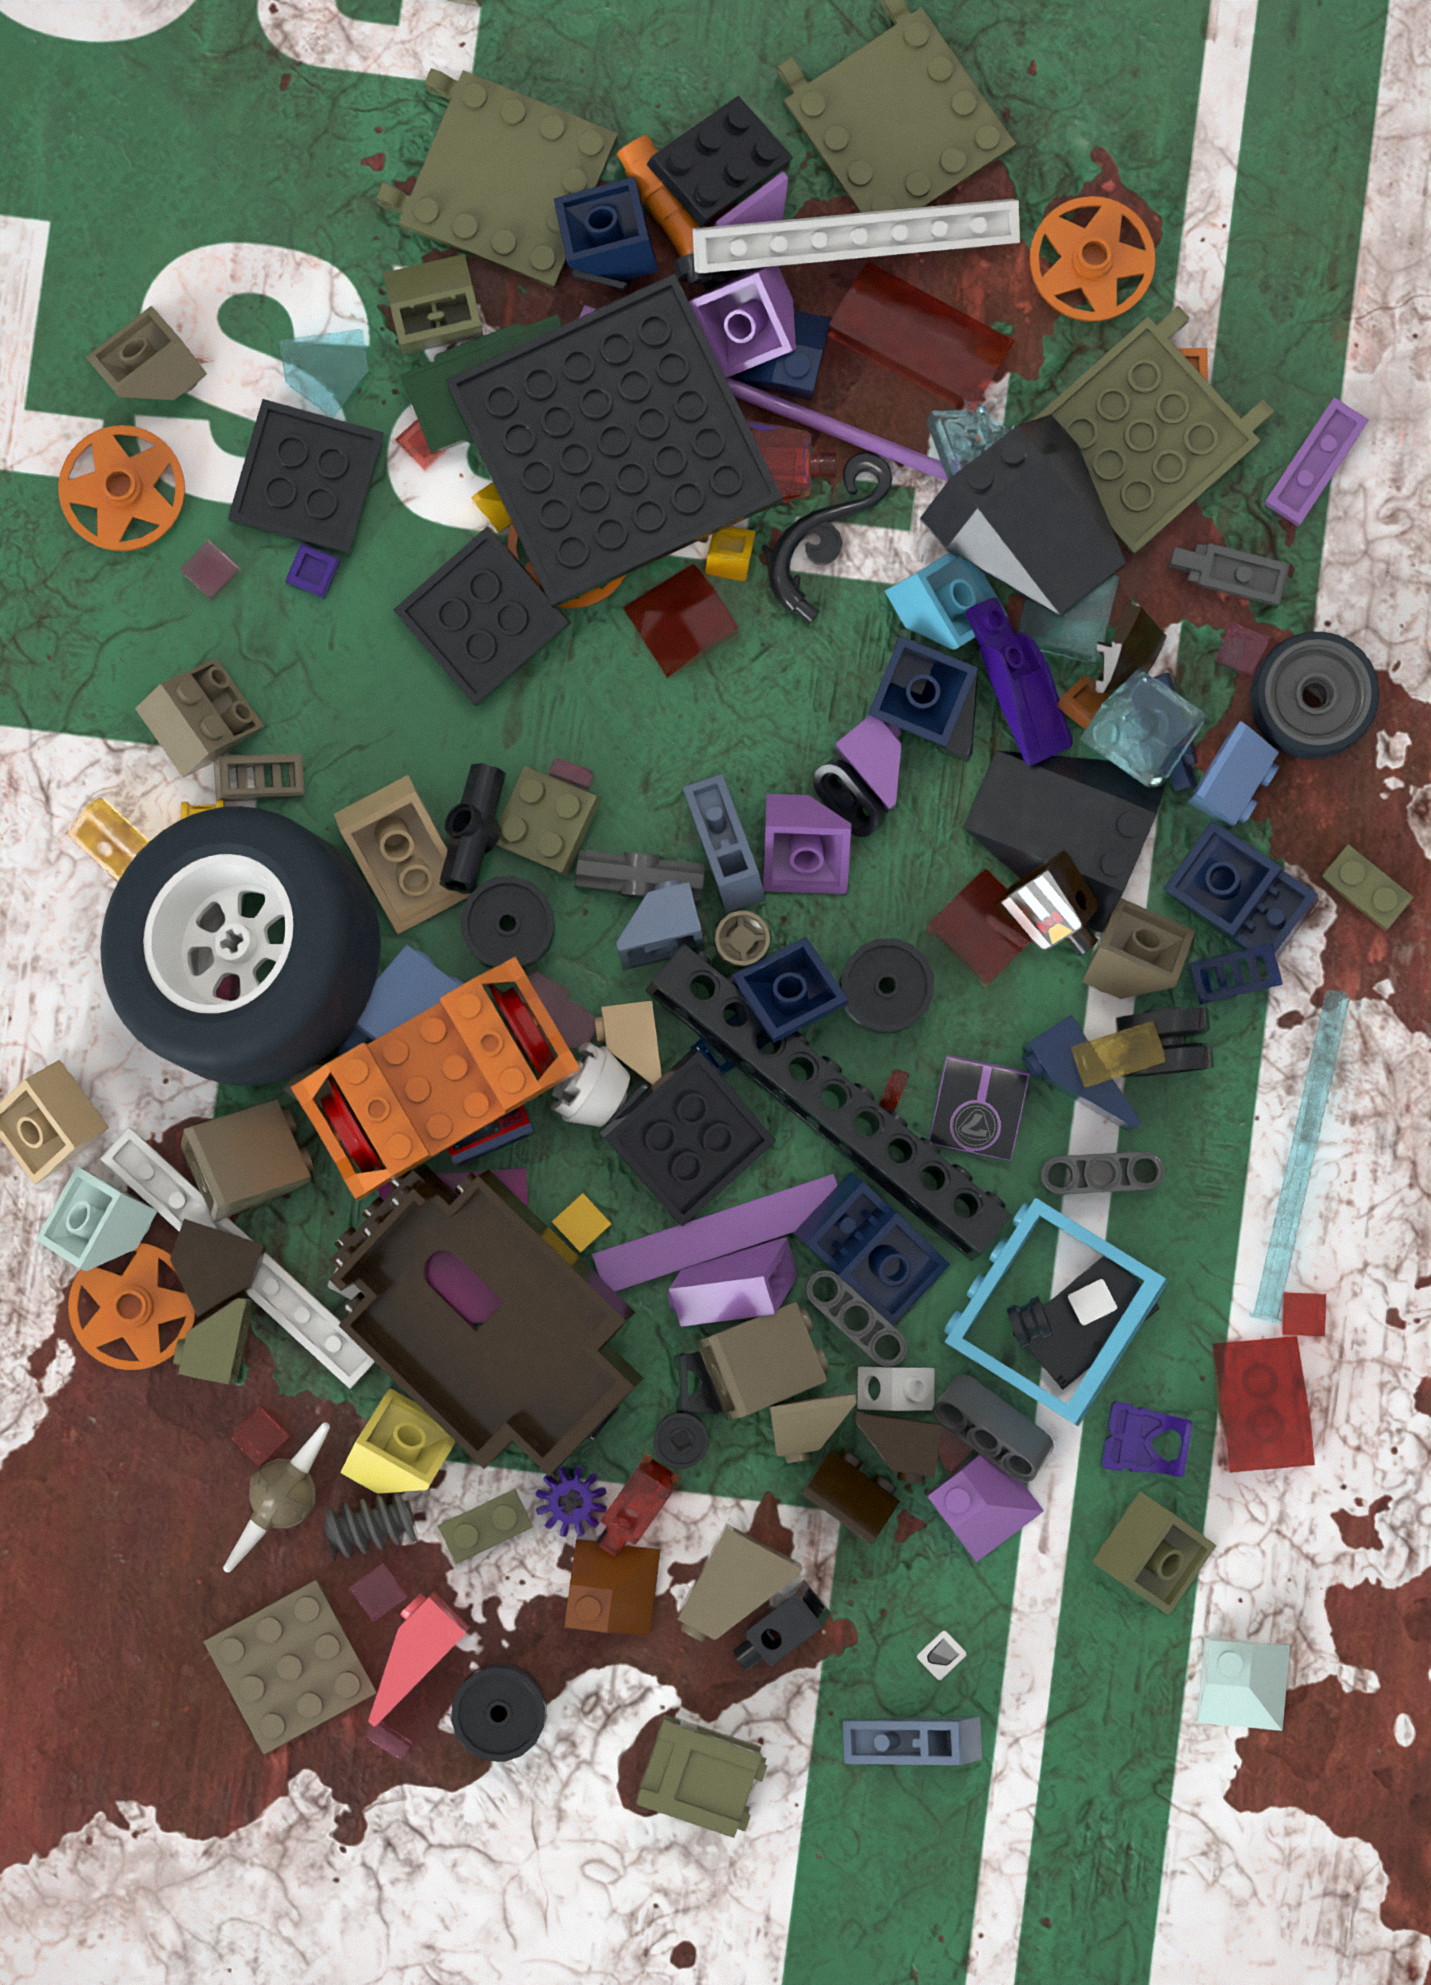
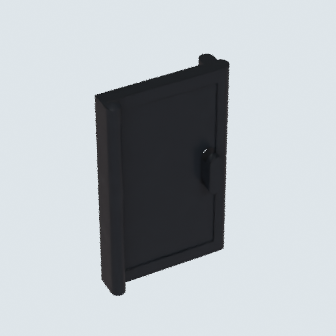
(1077, 1345)

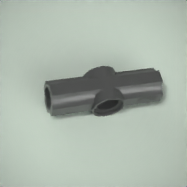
(635, 873)

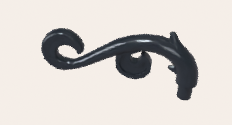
(818, 522)

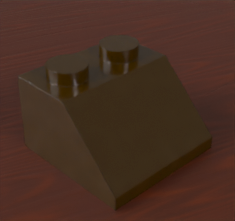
(903, 1443)
(850, 1495)

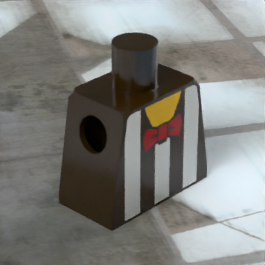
(1052, 905)

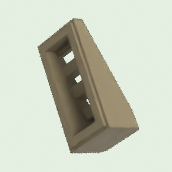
(241, 762)

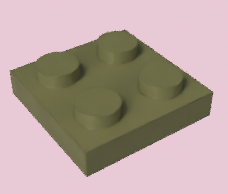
(546, 820)

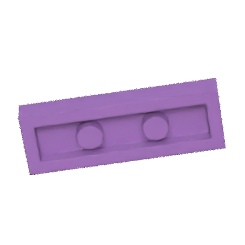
(1316, 461)

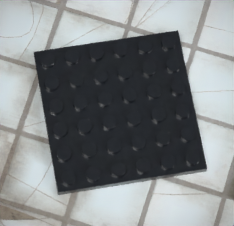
(614, 440)

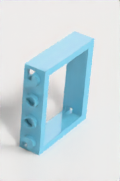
(1114, 1348)

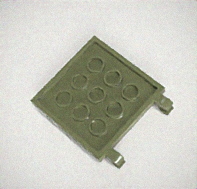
(897, 117)
(497, 176)
(1152, 430)

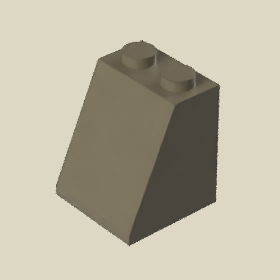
(246, 1158)
(763, 1361)
(734, 1583)

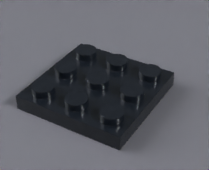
(306, 477)
(482, 616)
(688, 1136)

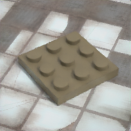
(290, 1666)

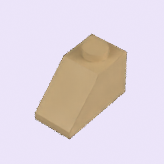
(631, 1037)

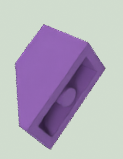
(875, 756)

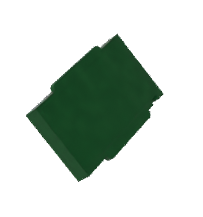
(430, 395)

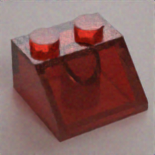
(977, 930)

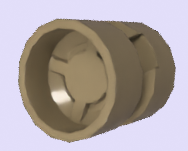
(742, 939)

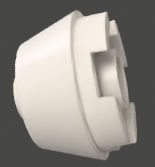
(595, 1091)

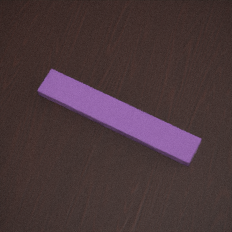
(711, 1235)

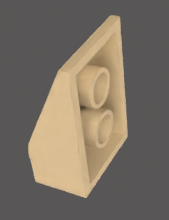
(399, 853)

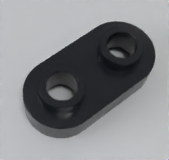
(686, 272)
(850, 797)

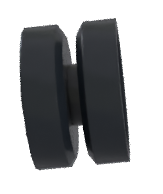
(525, 905)
(910, 996)
(1172, 1027)
(475, 1722)

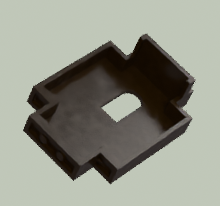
(535, 1365)

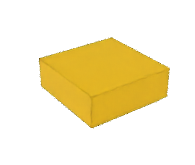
(581, 1222)

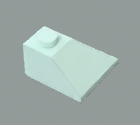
(94, 1222)
(1243, 1683)

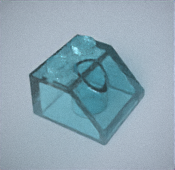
(1078, 630)
(1144, 728)

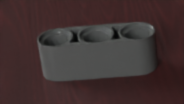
(1121, 1166)
(874, 1329)
(993, 1428)

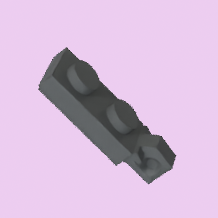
(1233, 572)

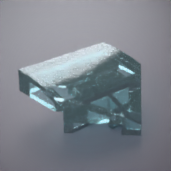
(325, 366)
(963, 436)

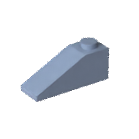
(724, 843)
(913, 1740)

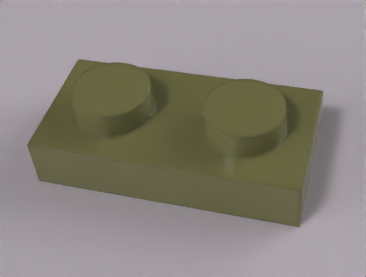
(1366, 887)
(485, 1526)

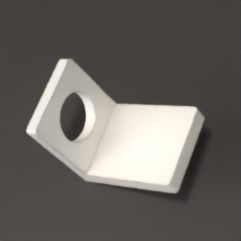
(899, 1388)

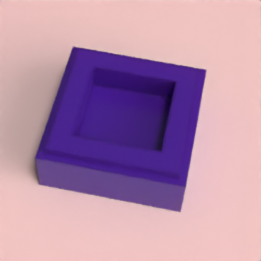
(313, 570)

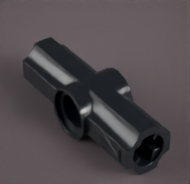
(472, 828)

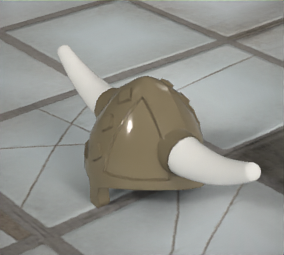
(280, 1495)

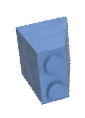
(399, 994)

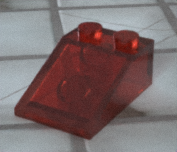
(1262, 1405)

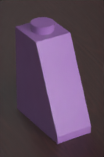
(734, 1285)

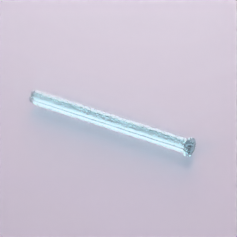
(1301, 1157)

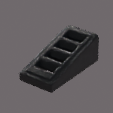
(961, 739)

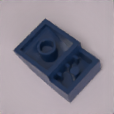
(1240, 892)
(871, 1248)

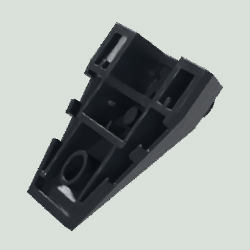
(1030, 517)
(1070, 806)

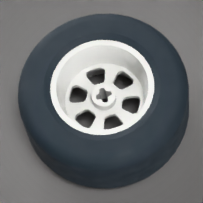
(162, 919)

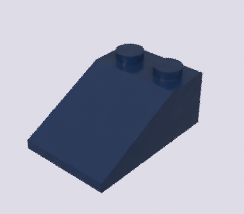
(1053, 1060)

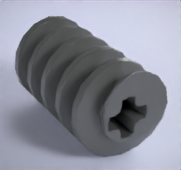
(369, 1525)

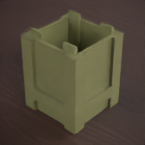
(701, 1776)

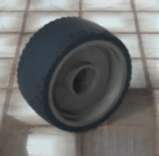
(1342, 677)

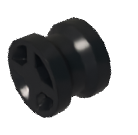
(1029, 1321)

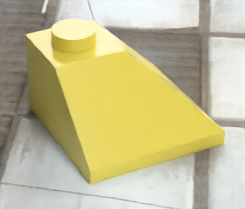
(398, 1448)

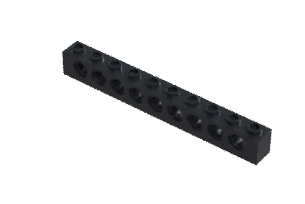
(836, 1126)

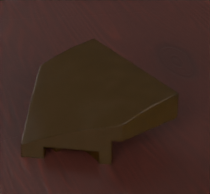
(1134, 646)
(214, 1265)

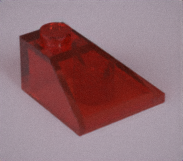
(681, 620)

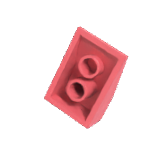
(419, 1645)

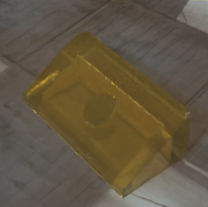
(106, 837)
(1118, 1054)

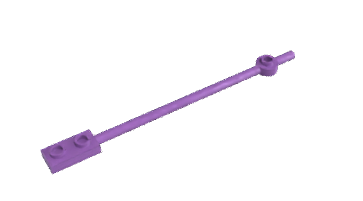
(831, 426)

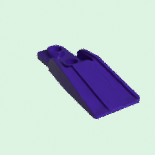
(1021, 683)

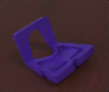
(1131, 1439)

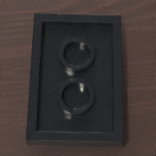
(719, 161)

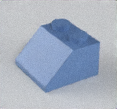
(1234, 776)

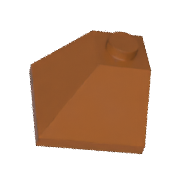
(612, 1590)

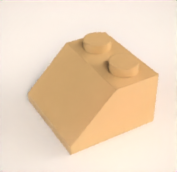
(48, 1121)

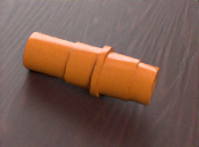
(658, 199)

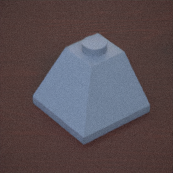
(661, 926)

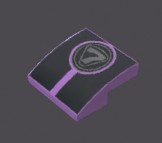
(979, 1107)

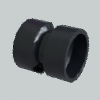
(681, 1440)

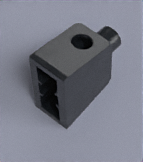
(795, 1618)

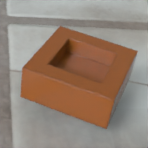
(1082, 701)

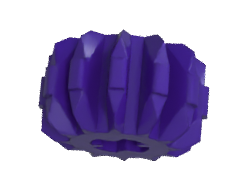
(563, 1489)

